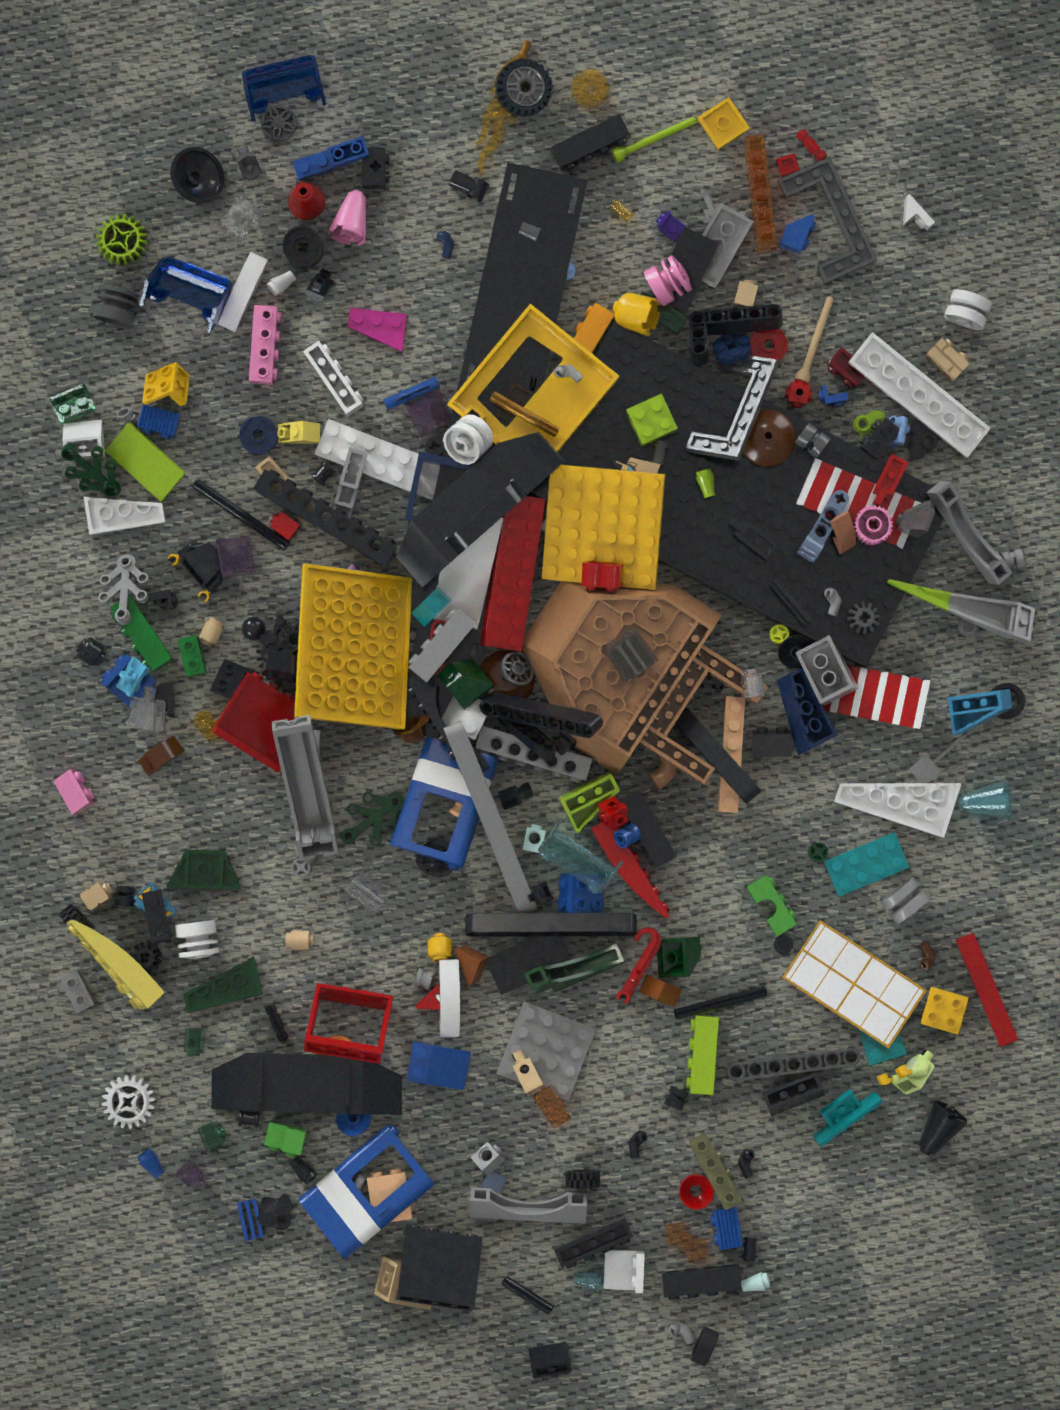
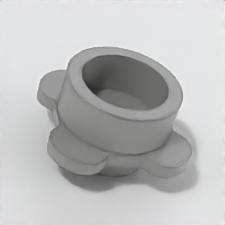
(125, 415)

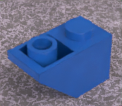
(796, 233)

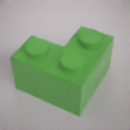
(286, 1137)

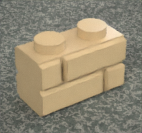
(947, 359)
(97, 895)

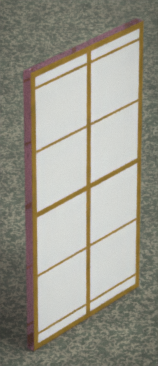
(854, 984)

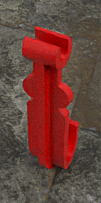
(643, 963)

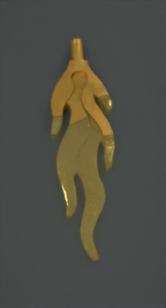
(497, 114)

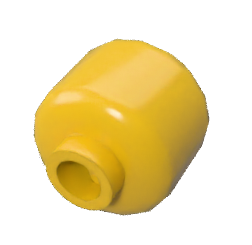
(439, 947)

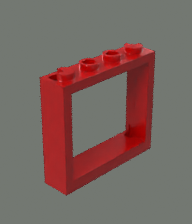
(343, 1048)

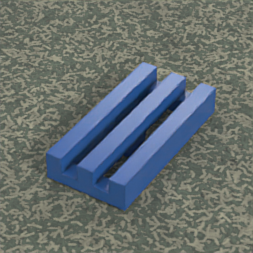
(253, 1235)

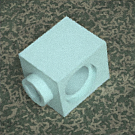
(528, 846)

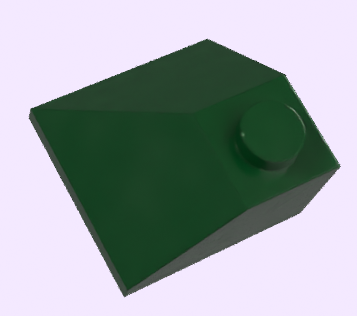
(465, 681)
(678, 956)

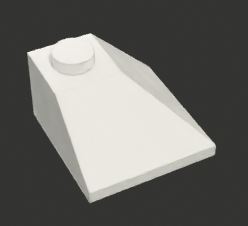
(471, 717)

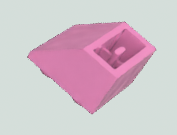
(73, 791)

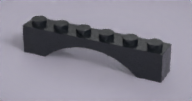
(429, 697)

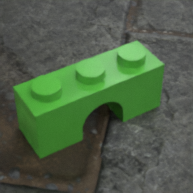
(765, 889)

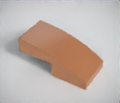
(844, 532)

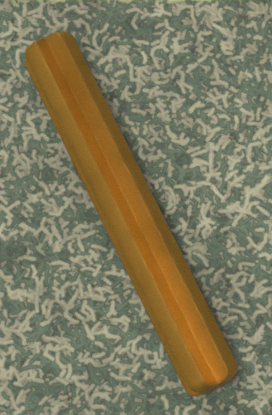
(524, 414)

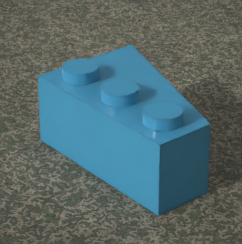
(976, 709)

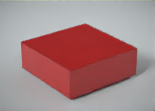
(787, 165)

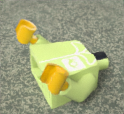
(912, 1074)

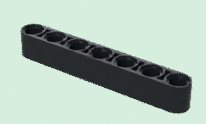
(541, 714)
(717, 756)

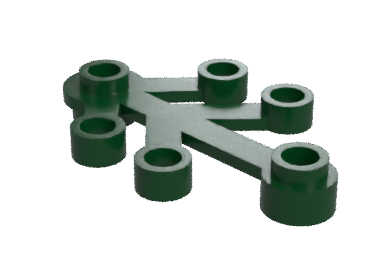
(92, 472)
(375, 816)

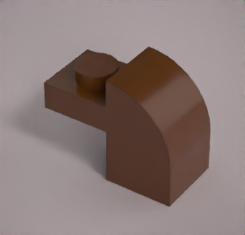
(161, 755)

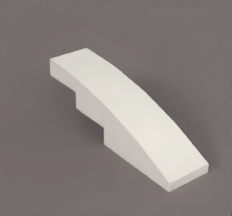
(243, 291)

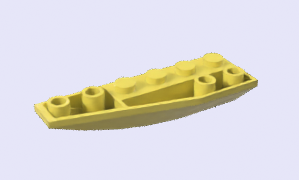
(119, 965)

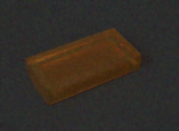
(551, 1107)

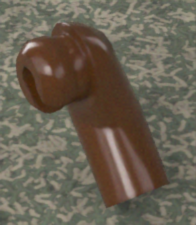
(928, 957)

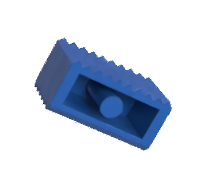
(159, 421)
(727, 1228)

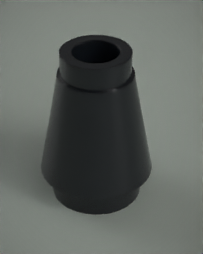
(303, 1170)

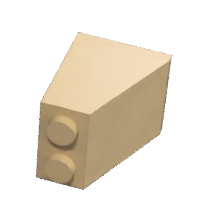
(388, 1283)

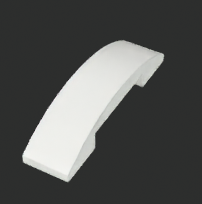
(449, 998)

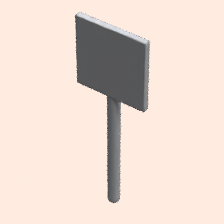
(926, 769)

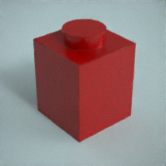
(284, 525)

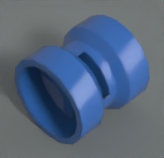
(626, 836)

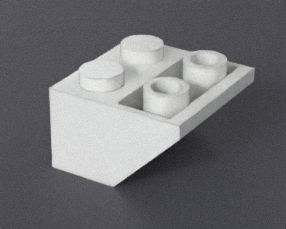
(84, 436)

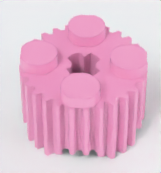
(872, 514)

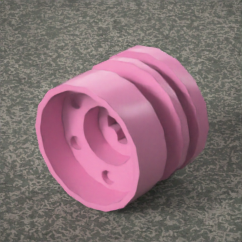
(668, 280)

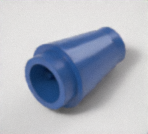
(150, 1162)

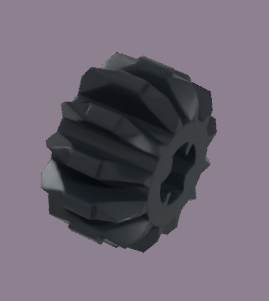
(138, 956)

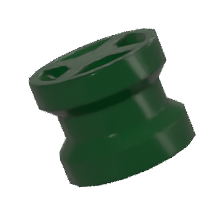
(820, 850)

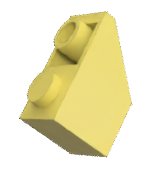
(299, 432)

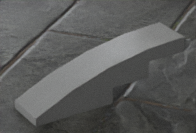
(350, 482)

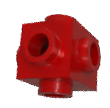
(795, 400)
(613, 812)

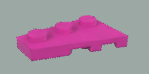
(379, 325)

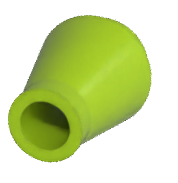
(706, 482)

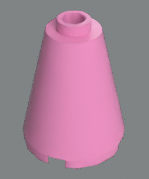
(350, 220)

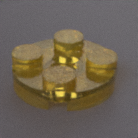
(591, 77)

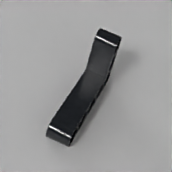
(727, 322)

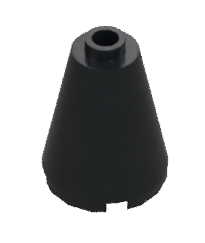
(940, 1127)

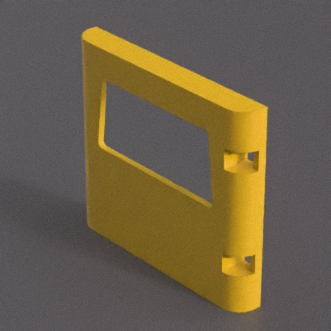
(557, 400)

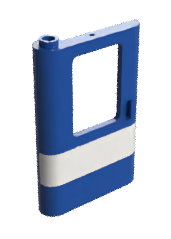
(440, 776)
(342, 1208)

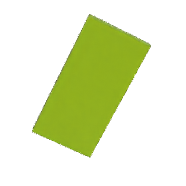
(145, 461)

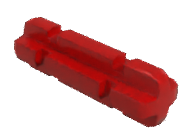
(811, 145)

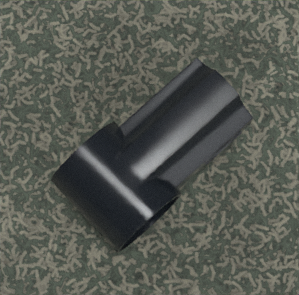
(470, 186)

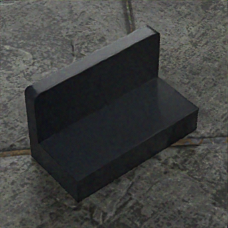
(549, 1360)

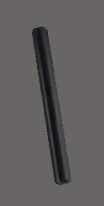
(241, 514)

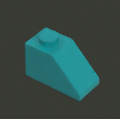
(431, 606)

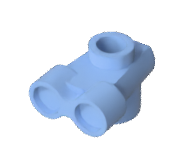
(902, 423)

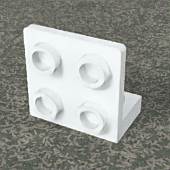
(624, 1270)

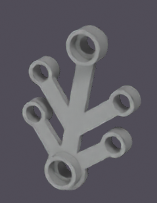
(124, 586)

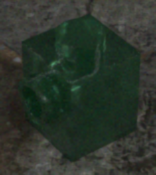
(194, 1041)
(212, 1135)

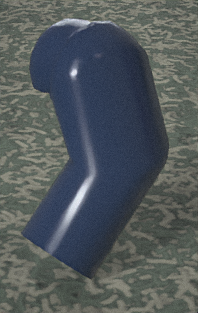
(448, 243)

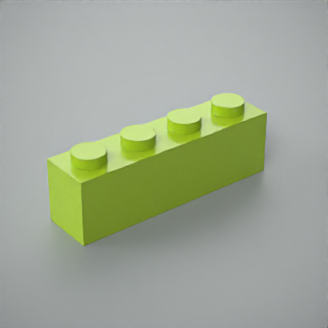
(703, 1054)

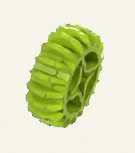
(129, 235)

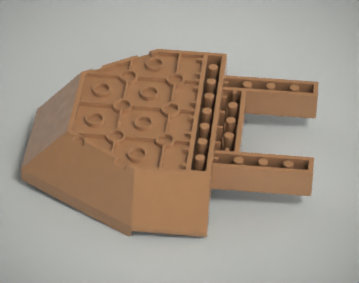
(575, 673)

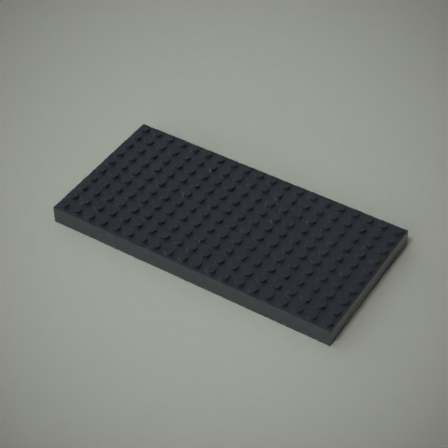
(696, 528)

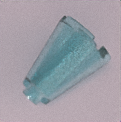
(988, 800)

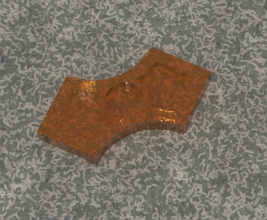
(678, 1235)

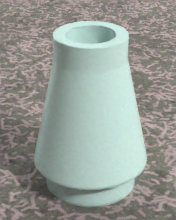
(757, 1282)

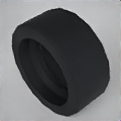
(1020, 700)
(704, 1346)

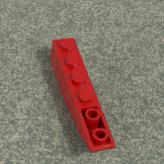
(630, 869)

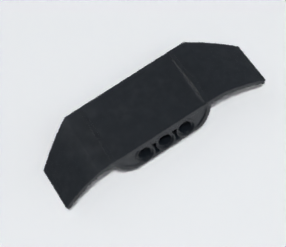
(474, 504)
(306, 1085)

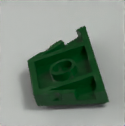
(205, 871)

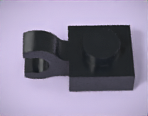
(512, 796)
(541, 893)

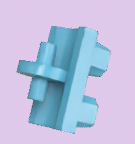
(132, 677)

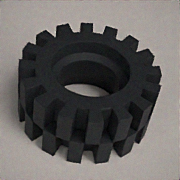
(72, 912)
(582, 1178)

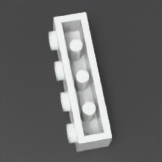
(333, 379)

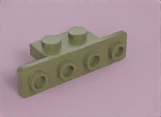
(716, 1173)

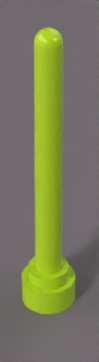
(621, 153)

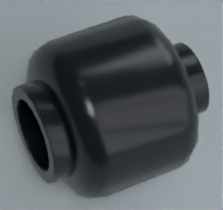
(90, 651)

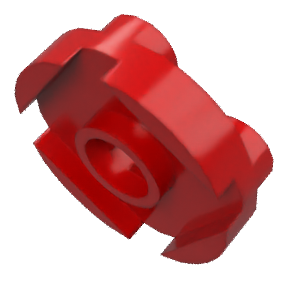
(777, 339)

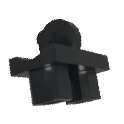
(320, 285)

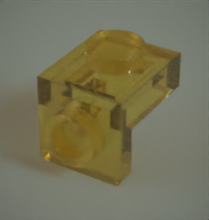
(204, 723)

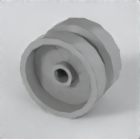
(906, 902)

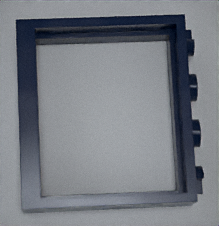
(432, 459)

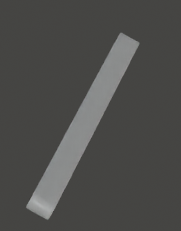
(489, 817)

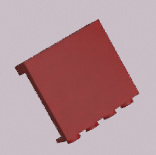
(250, 715)

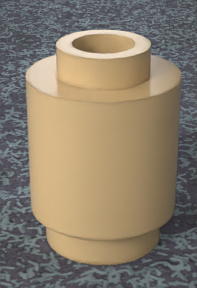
(211, 632)
(299, 940)

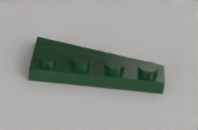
(233, 985)

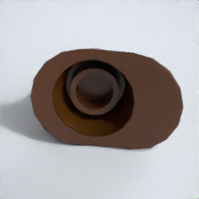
(413, 730)

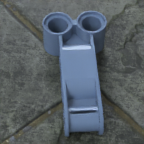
(814, 544)

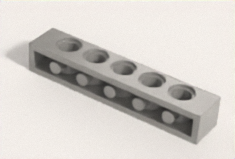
(487, 735)

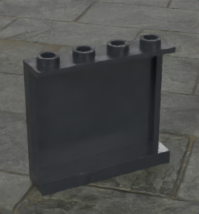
(439, 1268)

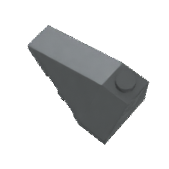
(916, 519)

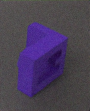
(669, 226)

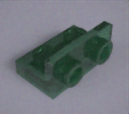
(72, 403)

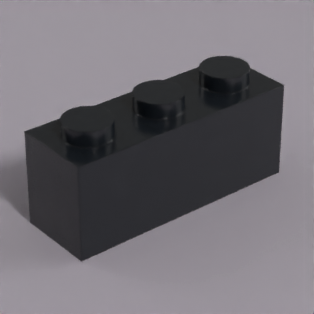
(793, 1094)

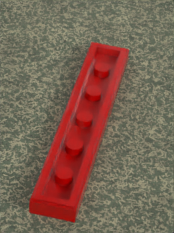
(986, 989)

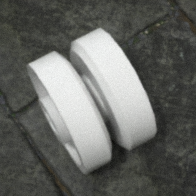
(968, 309)
(468, 439)

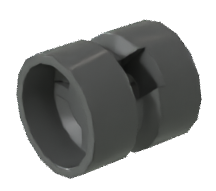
(812, 440)

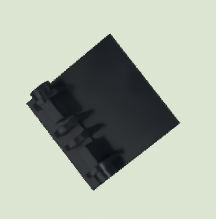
(229, 678)

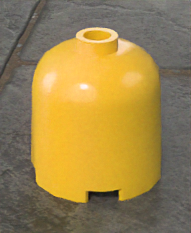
(637, 313)

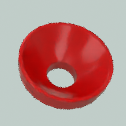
(700, 1201)

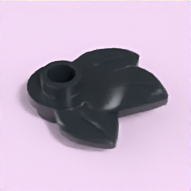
(916, 440)
(273, 1210)

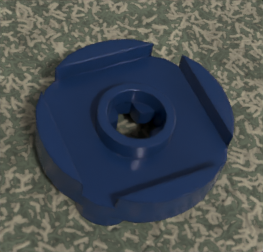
(740, 348)
(262, 445)

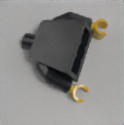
(203, 565)

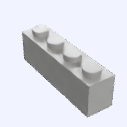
(442, 645)

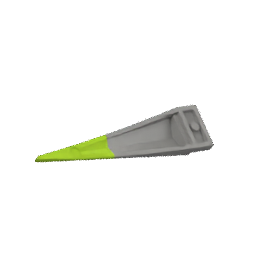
(1001, 617)

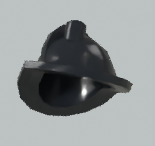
(431, 866)

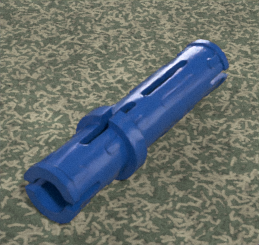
(390, 401)

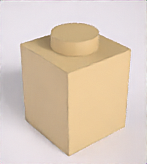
(745, 294)

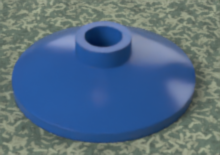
(350, 1127)

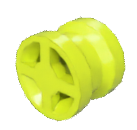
(778, 631)

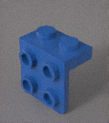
(111, 678)
(576, 898)

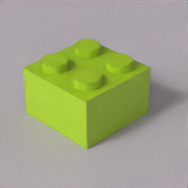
(651, 420)

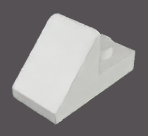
(913, 209)

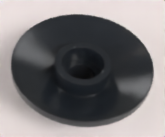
(787, 653)

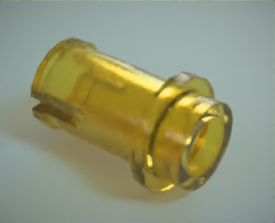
(621, 210)

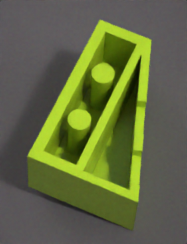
(582, 801)

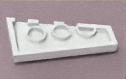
(116, 515)

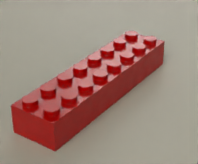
(513, 576)

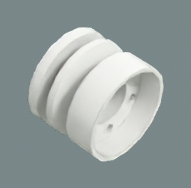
(197, 939)

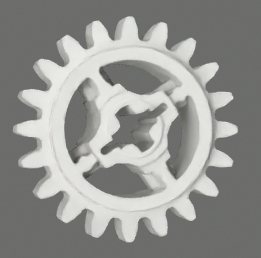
(116, 1112)

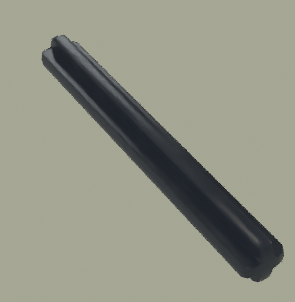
(720, 1002)

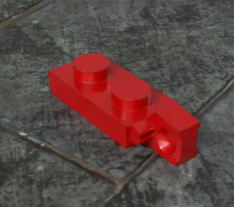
(889, 479)

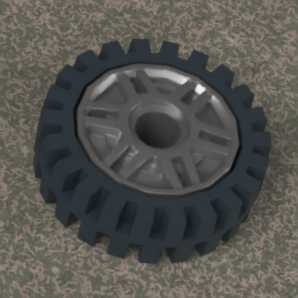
(537, 84)

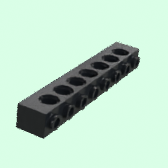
(381, 556)

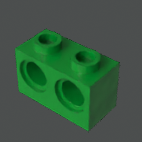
(192, 656)

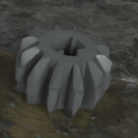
(868, 612)

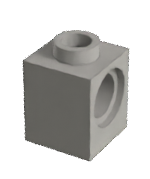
(481, 1156)

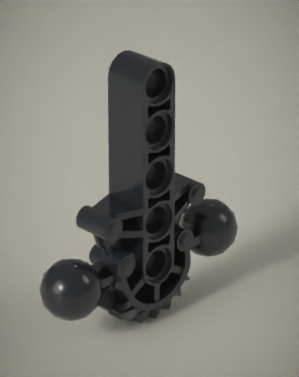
(254, 629)

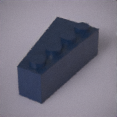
(805, 714)

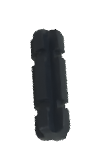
(276, 1022)

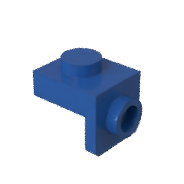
(836, 400)

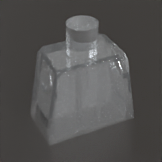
(146, 712)

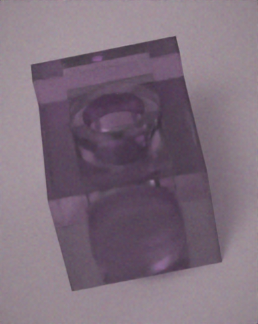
(191, 1174)

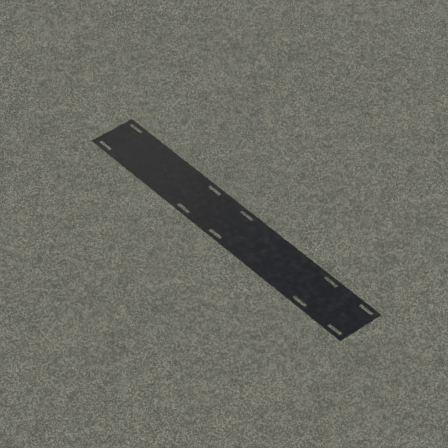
(513, 277)

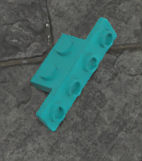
(843, 1113)

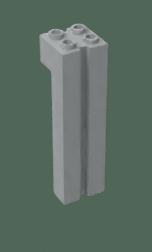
(305, 787)

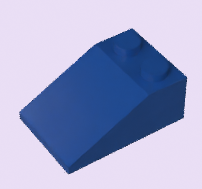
(438, 1065)

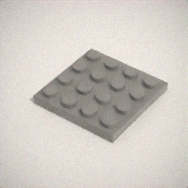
(552, 1043)

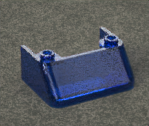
(282, 81)
(189, 285)

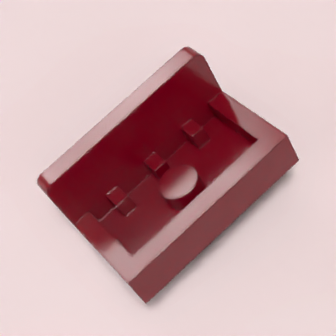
(839, 366)

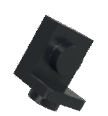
(160, 597)

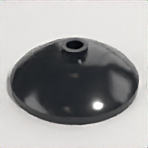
(204, 169)

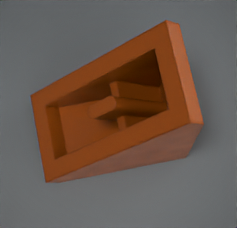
(472, 963)
(660, 990)

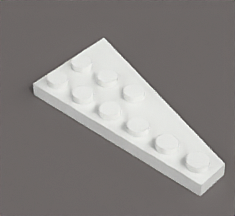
(910, 804)

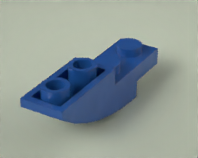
(331, 159)

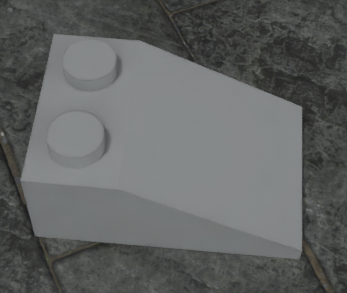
(826, 670)

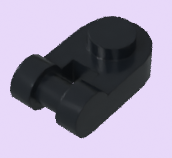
(166, 692)

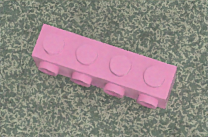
(264, 344)

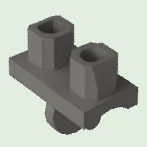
(248, 163)

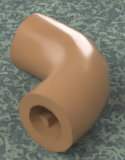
(663, 774)

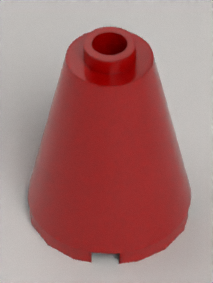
(306, 201)

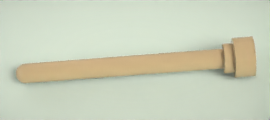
(804, 373)

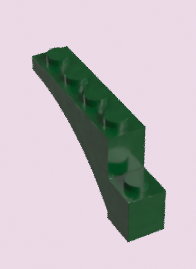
(570, 972)

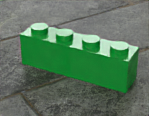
(143, 637)

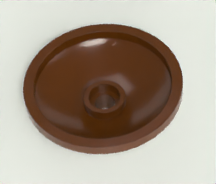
(770, 451)
(491, 668)

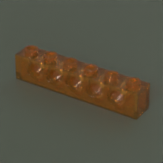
(760, 193)

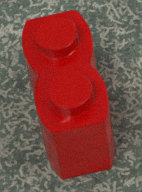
(602, 575)

